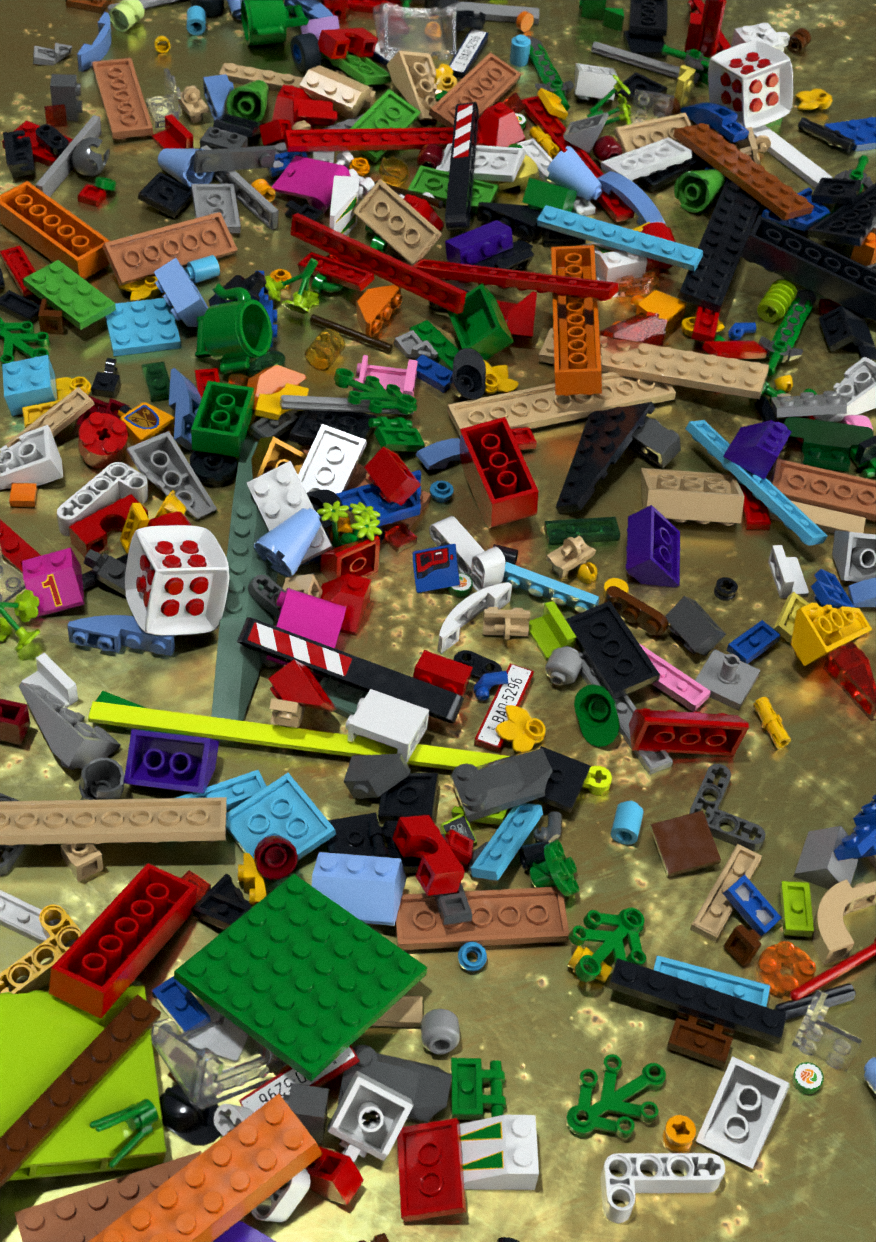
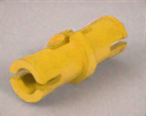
(544, 141)
(771, 722)

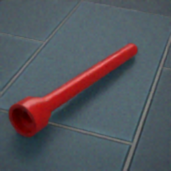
(833, 972)

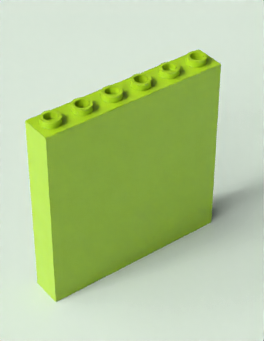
(36, 1046)

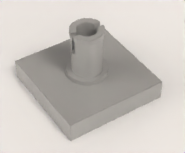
(727, 678)

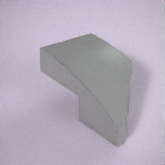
(49, 56)
(413, 347)

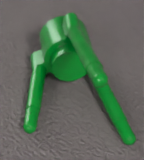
(137, 1116)

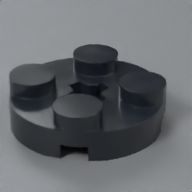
(466, 18)
(213, 475)

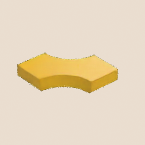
(269, 404)

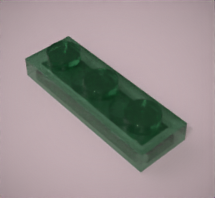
(590, 529)

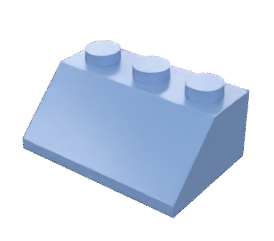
(180, 293)
(362, 885)

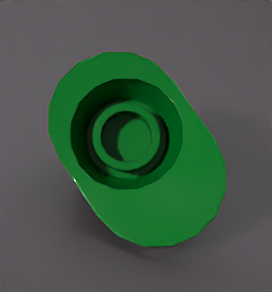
(597, 715)

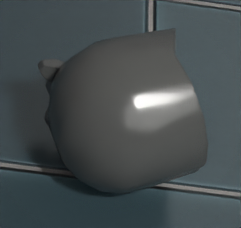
(87, 161)
(101, 780)

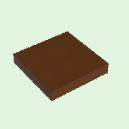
(685, 843)

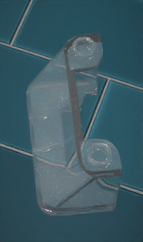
(415, 30)
(214, 1060)

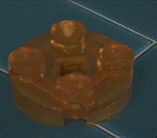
(637, 286)
(788, 956)

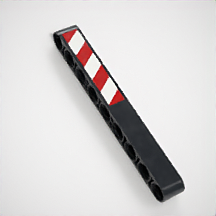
(462, 167)
(348, 668)

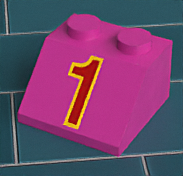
(55, 581)

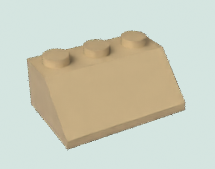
(345, 93)

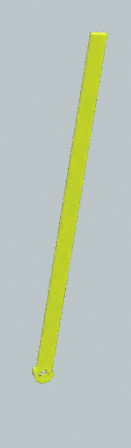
(298, 738)

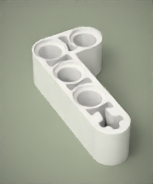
(103, 490)
(483, 567)
(700, 1170)
(285, 1198)

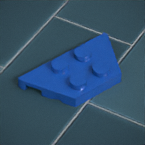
(860, 130)
(802, 222)
(389, 512)

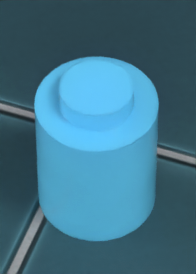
(196, 20)
(520, 50)
(203, 269)
(627, 822)

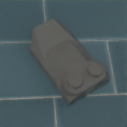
(501, 783)
(422, 1083)

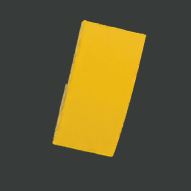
(252, 879)

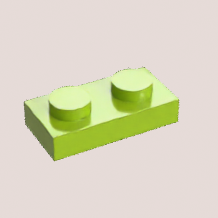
(796, 909)

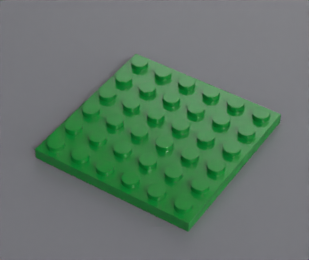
(301, 976)

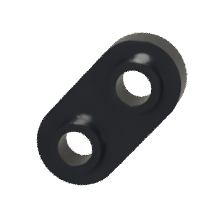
(51, 139)
(479, 663)

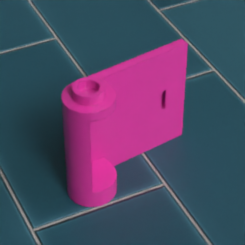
(310, 180)
(309, 618)

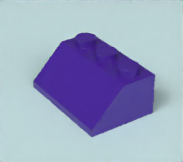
(758, 446)
(653, 549)
(170, 761)

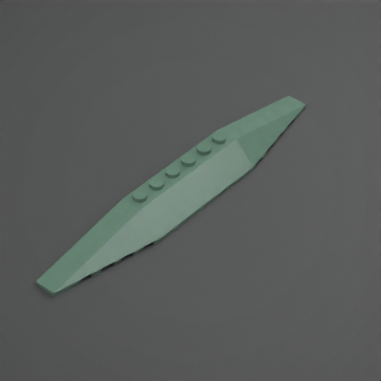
(237, 665)

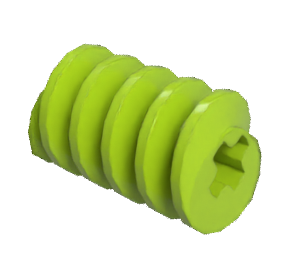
(777, 300)

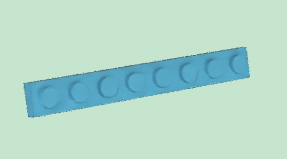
(620, 238)
(761, 489)

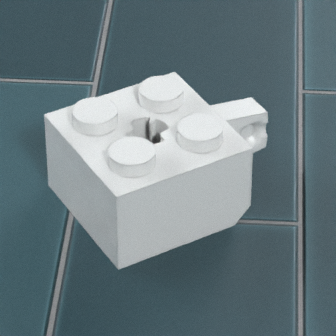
(760, 32)
(377, 1134)

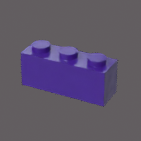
(479, 243)

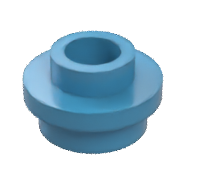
(441, 491)
(476, 948)

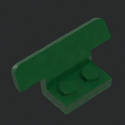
(825, 442)

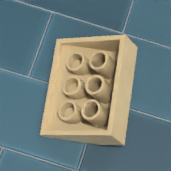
(693, 495)

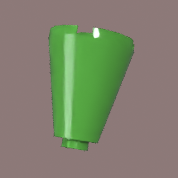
(249, 100)
(698, 188)

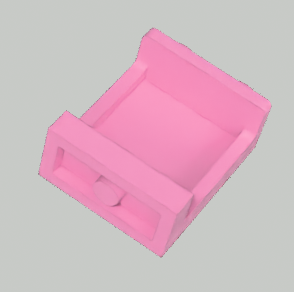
(403, 378)

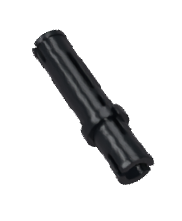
(834, 138)

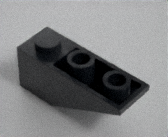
(518, 217)

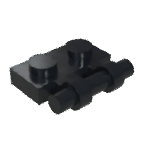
(381, 835)

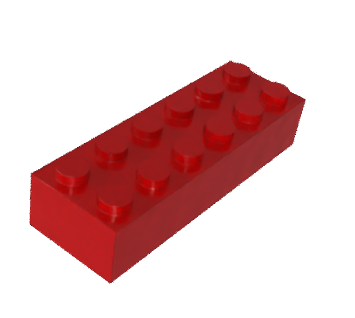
(122, 940)

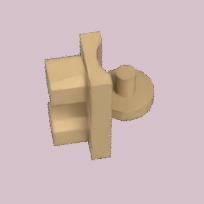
(193, 104)
(752, 146)
(570, 555)
(506, 622)

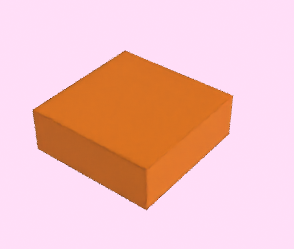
(23, 494)

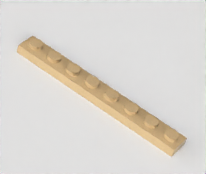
(275, 81)

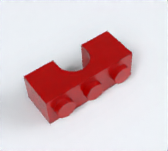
(337, 42)
(93, 530)
(439, 867)

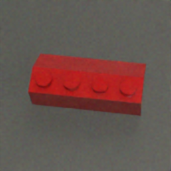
(686, 732)

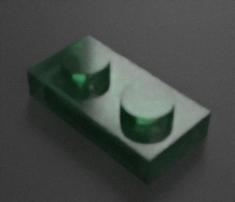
(156, 381)

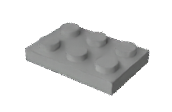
(214, 199)
(808, 404)

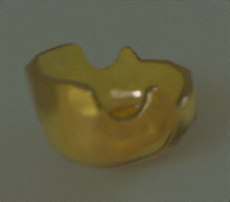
(394, 171)

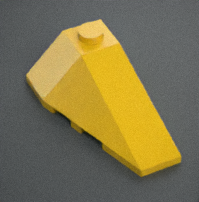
(824, 629)

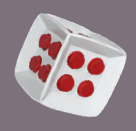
(752, 82)
(176, 580)

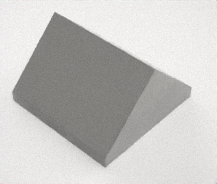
(585, 131)
(819, 862)

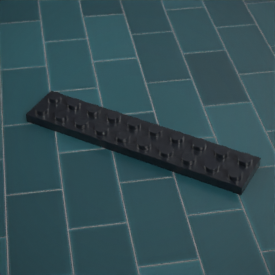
(721, 248)

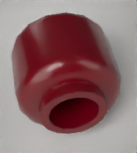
(606, 148)
(430, 156)

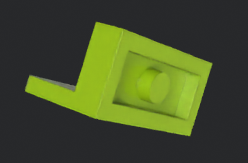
(551, 631)

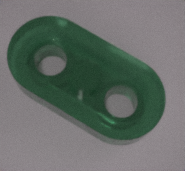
(267, 360)

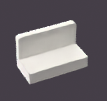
(786, 573)
(53, 680)

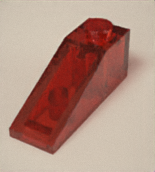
(639, 328)
(854, 676)

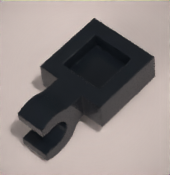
(307, 211)
(107, 383)

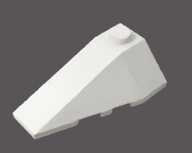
(856, 389)
(31, 459)

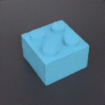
(28, 383)

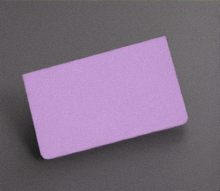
(316, 25)

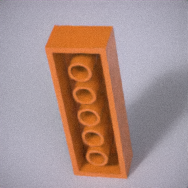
(52, 229)

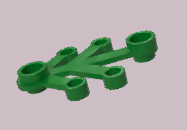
(17, 340)
(374, 392)
(628, 922)
(613, 1100)

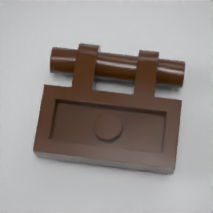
(700, 1042)

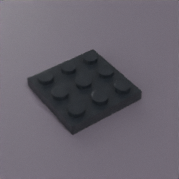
(311, 420)

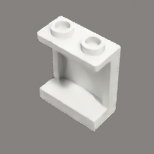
(388, 722)

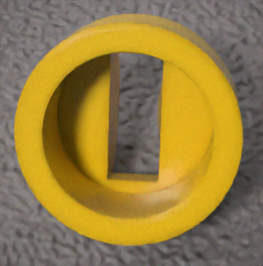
(162, 47)
(784, 383)
(584, 573)

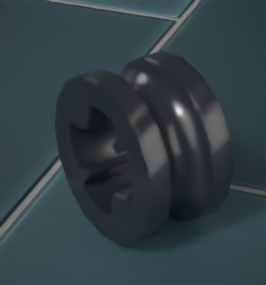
(721, 593)

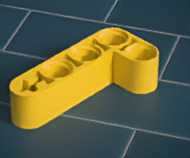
(52, 947)

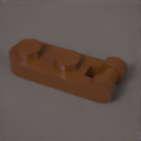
(637, 611)

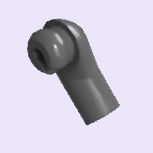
(553, 830)

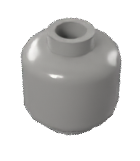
(563, 666)
(440, 1031)

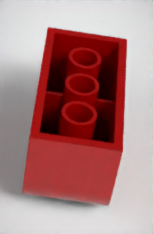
(497, 473)

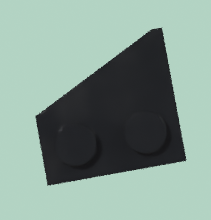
(221, 904)

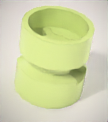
(126, 14)

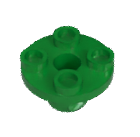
(555, 871)

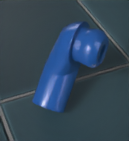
(740, 329)
(486, 682)

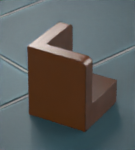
(50, 320)

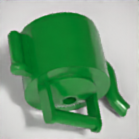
(268, 21)
(234, 330)

